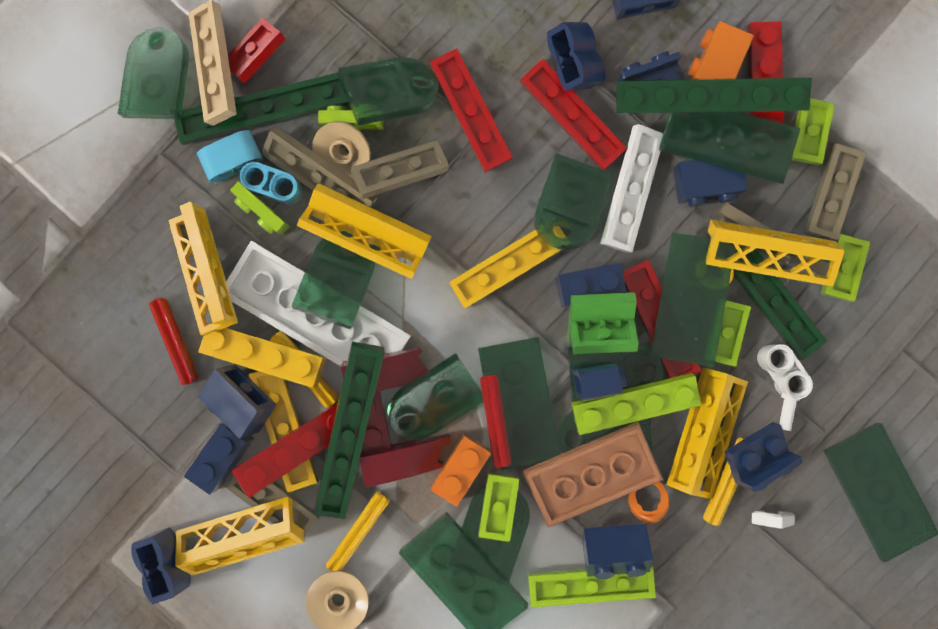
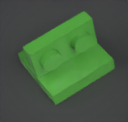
(602, 323)

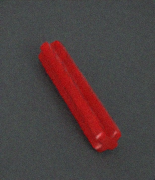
(173, 341)
(495, 421)

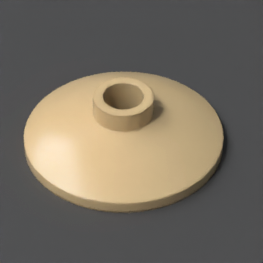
(329, 143)
(329, 614)

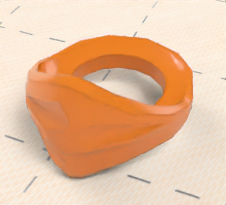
(653, 516)

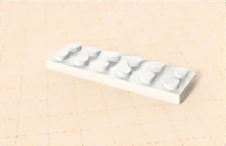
(267, 289)

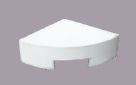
(779, 520)

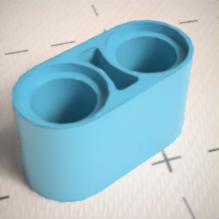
(229, 156)
(271, 183)

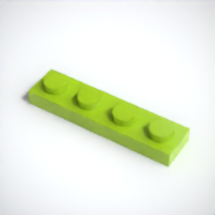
(637, 404)
(574, 587)

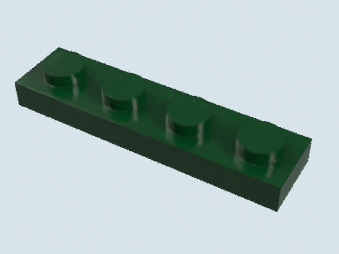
(780, 309)

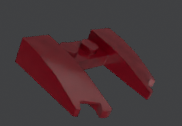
(379, 458)

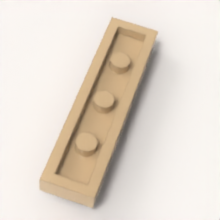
(212, 63)

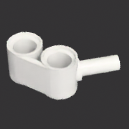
(781, 374)

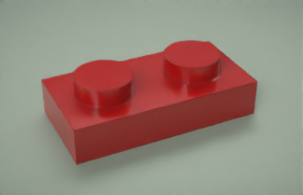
(254, 50)

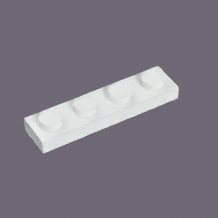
(632, 189)

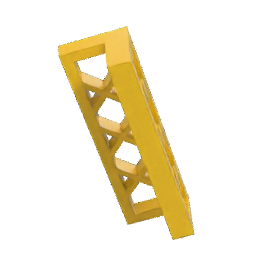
(367, 228)
(777, 241)
(208, 269)
(703, 433)
(241, 547)

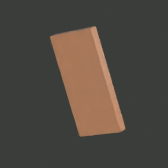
(592, 474)

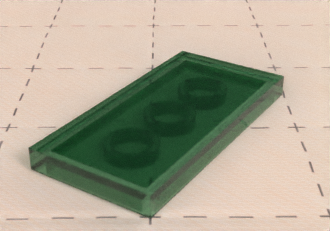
(732, 142)
(691, 301)
(524, 399)
(881, 492)
(462, 576)

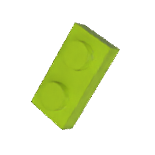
(339, 113)
(813, 132)
(249, 201)
(850, 269)
(732, 333)
(498, 507)

